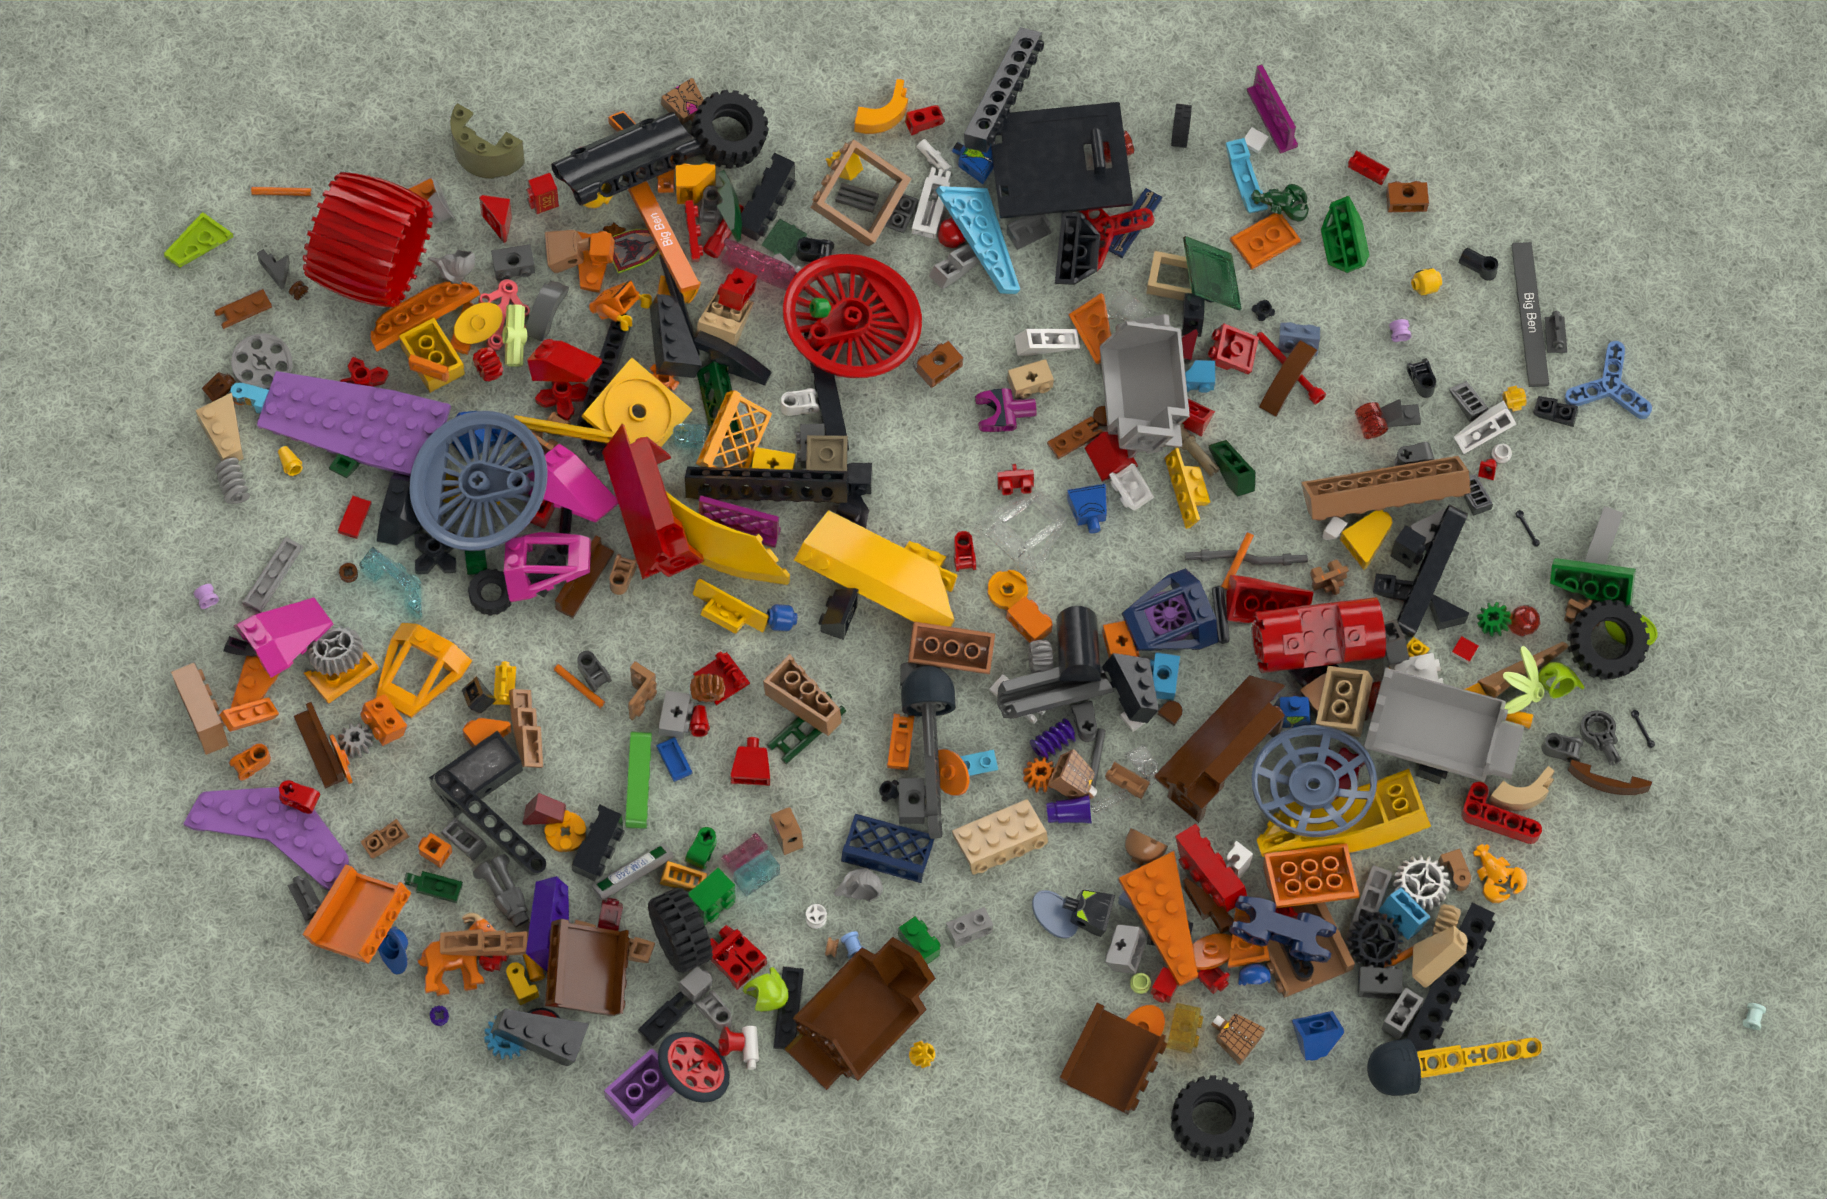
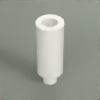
(750, 1049)

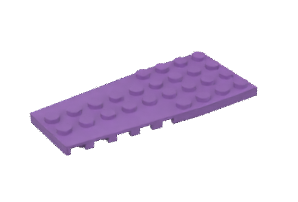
(352, 419)

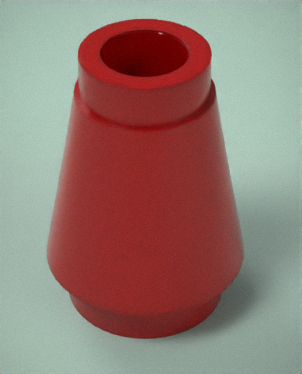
(699, 721)

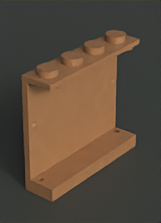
(1338, 964)

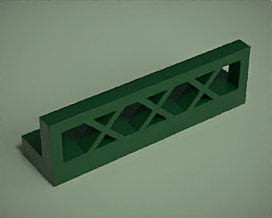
(721, 384)

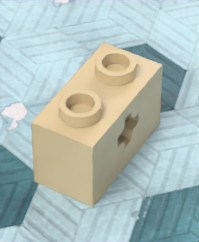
(1039, 374)

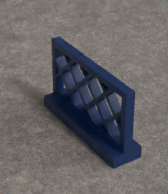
(880, 862)

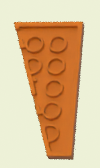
(1160, 906)

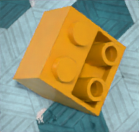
(692, 181)

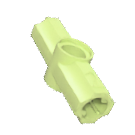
(514, 335)

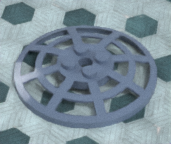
(1314, 772)

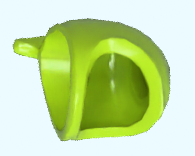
(1564, 675)
(769, 992)

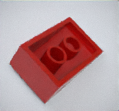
(561, 363)

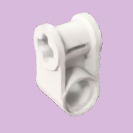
(802, 402)

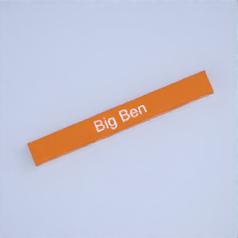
(664, 237)

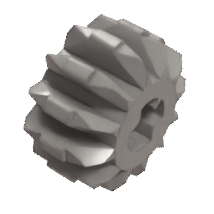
(1040, 656)
(355, 747)

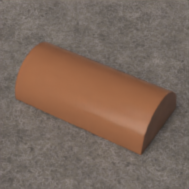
(951, 648)

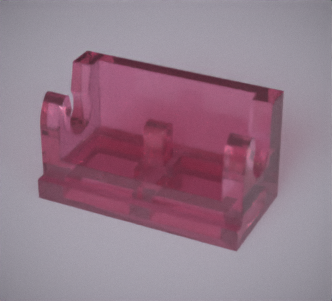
(744, 853)

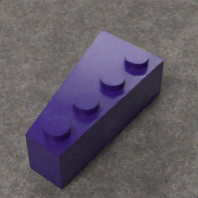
(549, 904)

